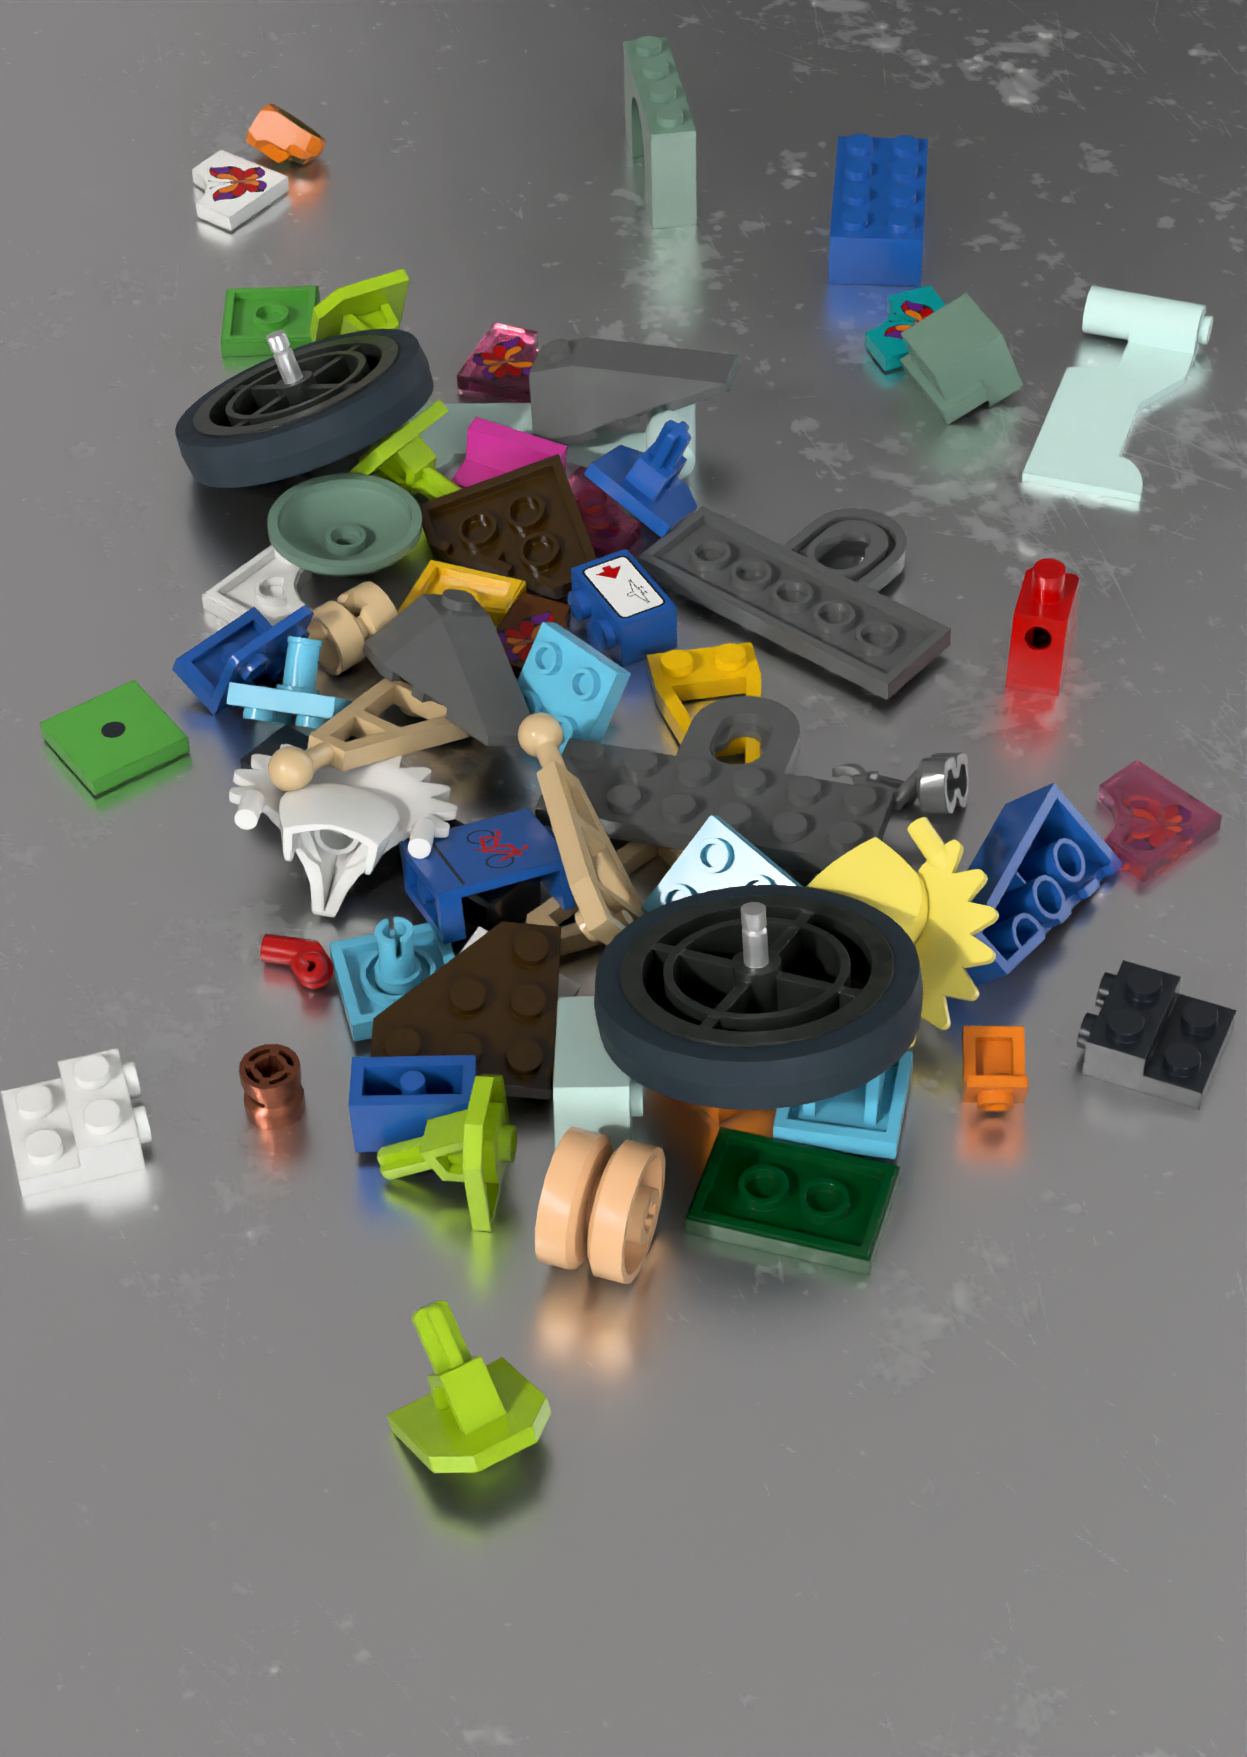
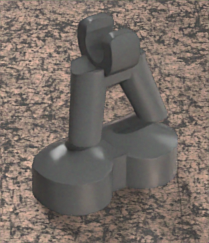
(938, 783)

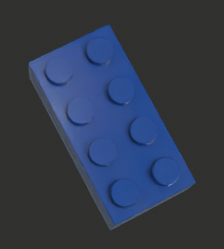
(878, 211)

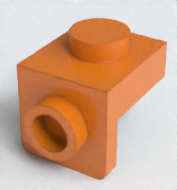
(994, 1067)

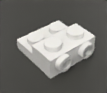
(77, 1124)

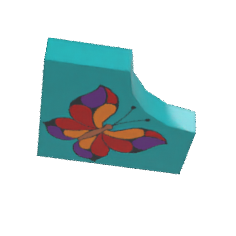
(905, 311)

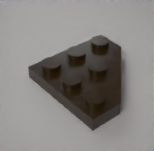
(513, 527)
(486, 1003)

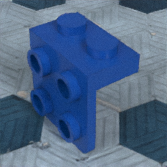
(241, 653)

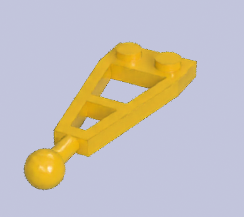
(701, 675)

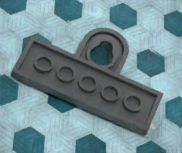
(800, 603)
(670, 797)

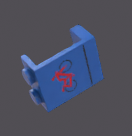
(482, 859)

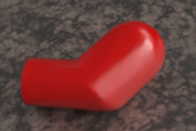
(304, 956)

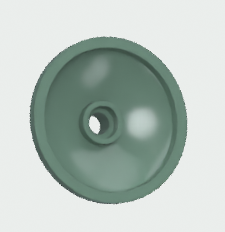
(344, 524)

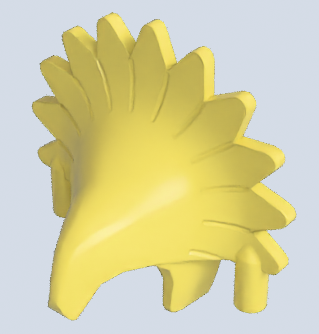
(928, 905)

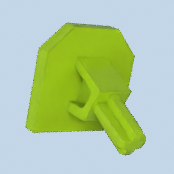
(361, 306)
(407, 458)
(463, 1148)
(473, 1408)

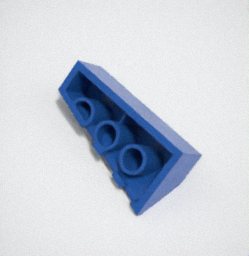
(1038, 868)

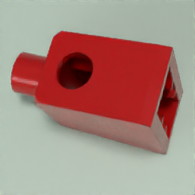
(1046, 605)

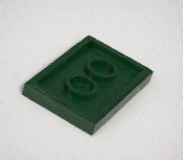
(793, 1200)

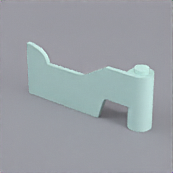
(1098, 405)
(449, 434)

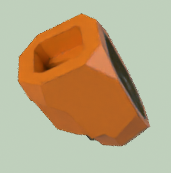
(284, 136)

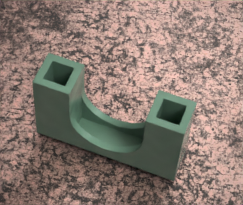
(661, 131)

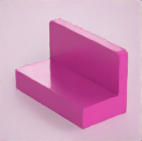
(500, 449)

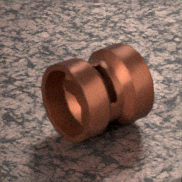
(272, 1086)

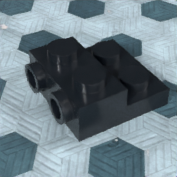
(1154, 1035)

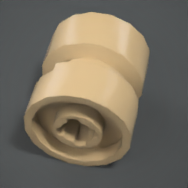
(348, 624)

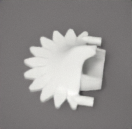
(345, 819)

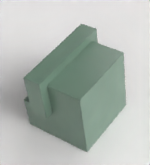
(959, 359)

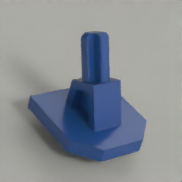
(649, 480)

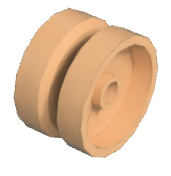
(599, 1205)

